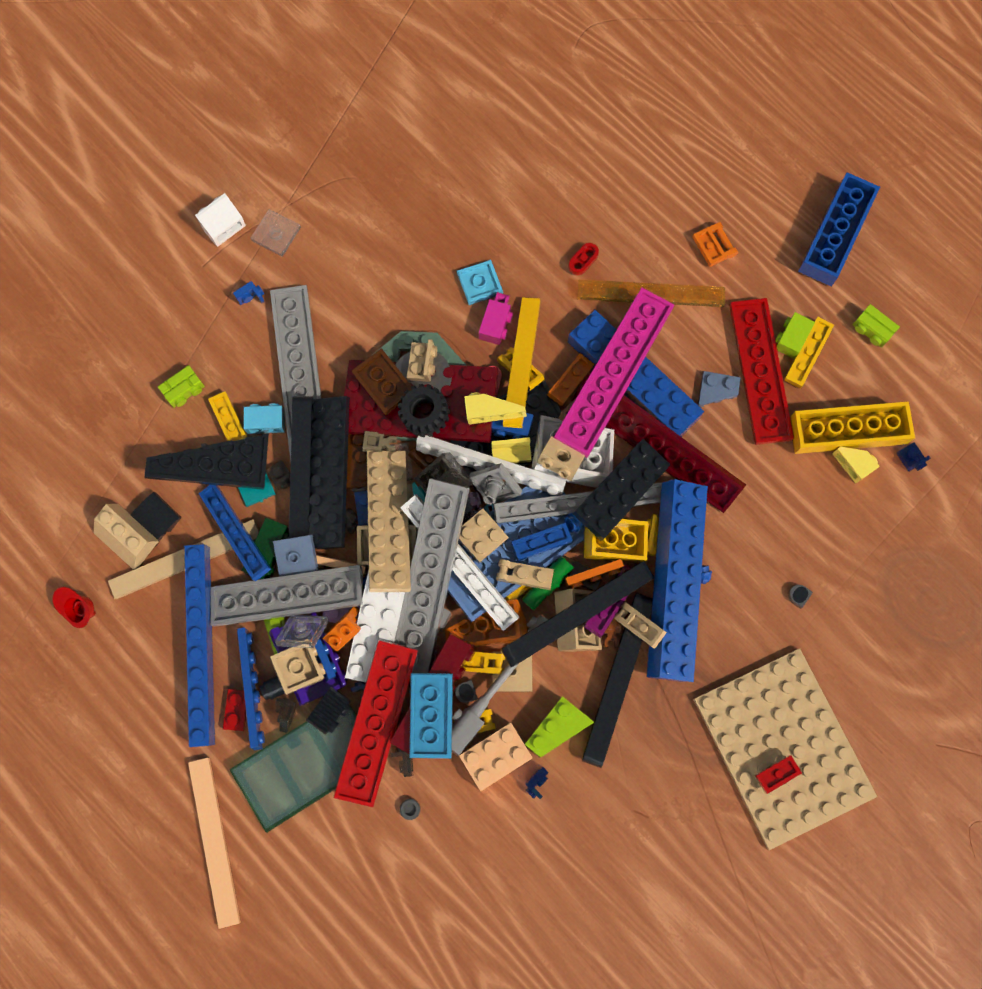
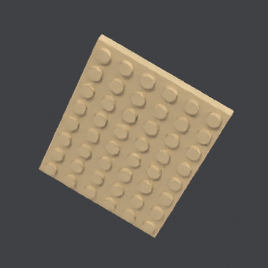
(777, 715)

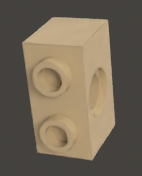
(557, 450)

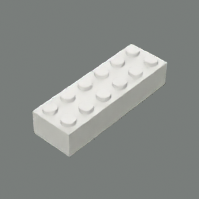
(377, 620)

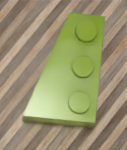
(557, 727)

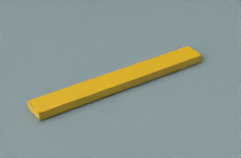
(522, 357)

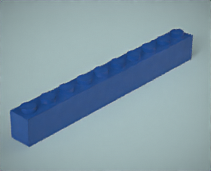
(199, 646)

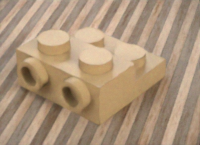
(297, 668)

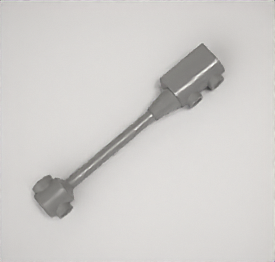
(468, 721)

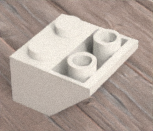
(220, 220)

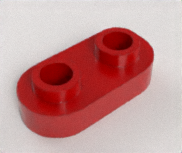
(582, 259)

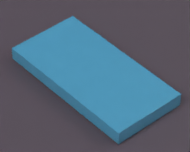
(431, 715)

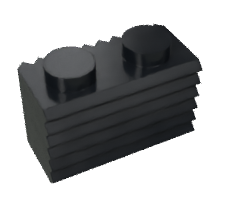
(329, 710)

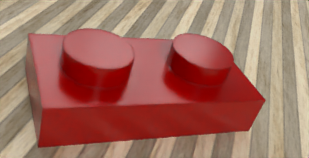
(235, 711)
(778, 774)

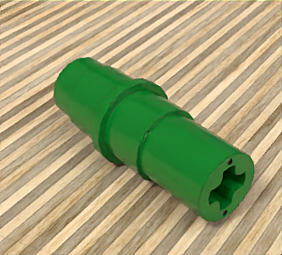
(535, 596)

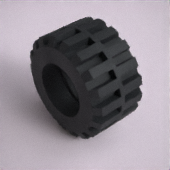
(420, 396)

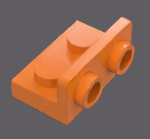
(343, 630)

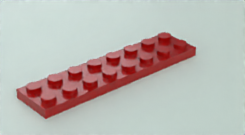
(761, 371)
(375, 723)

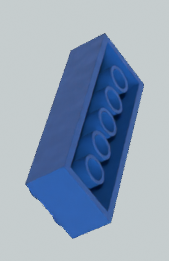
(839, 229)

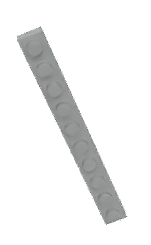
(557, 505)

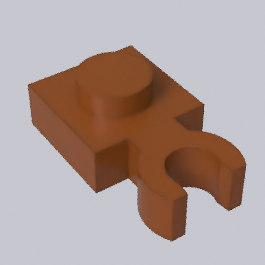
(613, 629)

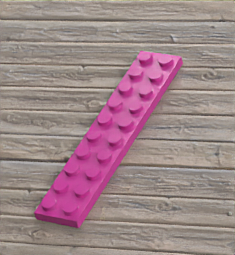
(614, 372)

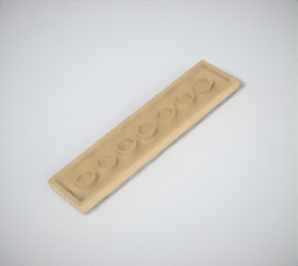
(387, 522)

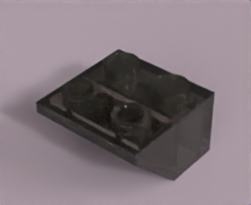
(444, 469)

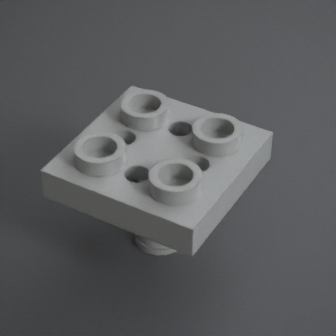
(494, 488)

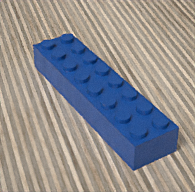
(649, 387)

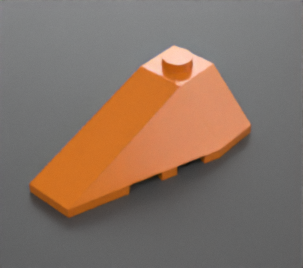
(487, 632)

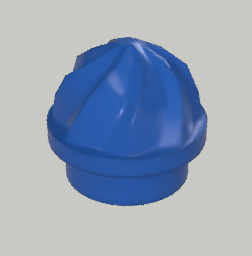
(573, 523)
(706, 574)

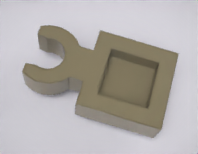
(377, 442)

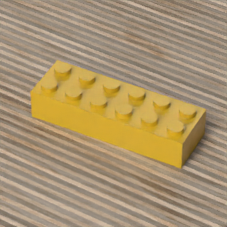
(852, 427)

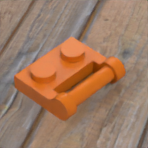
(710, 246)

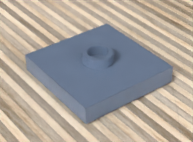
(295, 555)

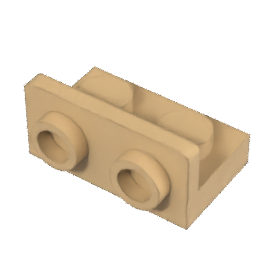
(421, 361)

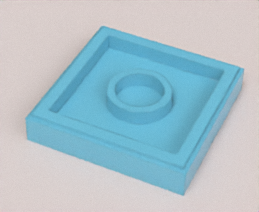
(479, 282)

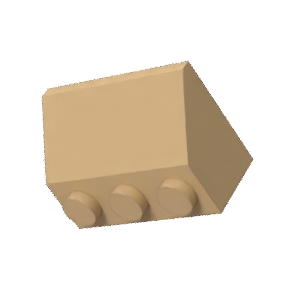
(124, 535)
(579, 638)

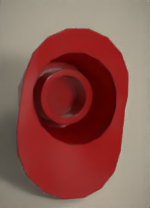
(73, 607)

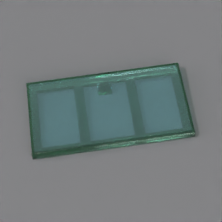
(293, 771)

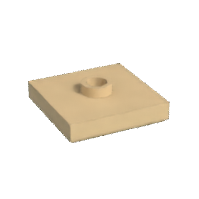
(520, 679)

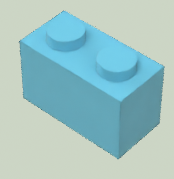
(264, 419)

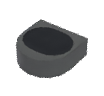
(799, 595)
(465, 692)

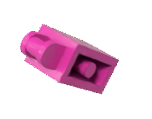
(496, 319)

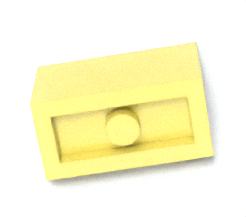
(512, 450)

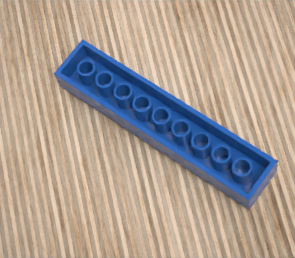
(678, 580)

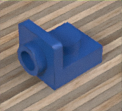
(247, 292)

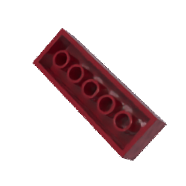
(449, 661)

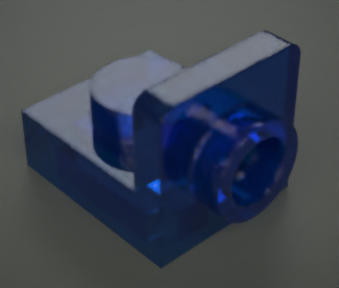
(913, 457)
(539, 779)

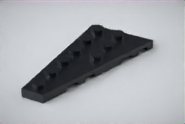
(222, 464)

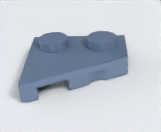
(717, 387)

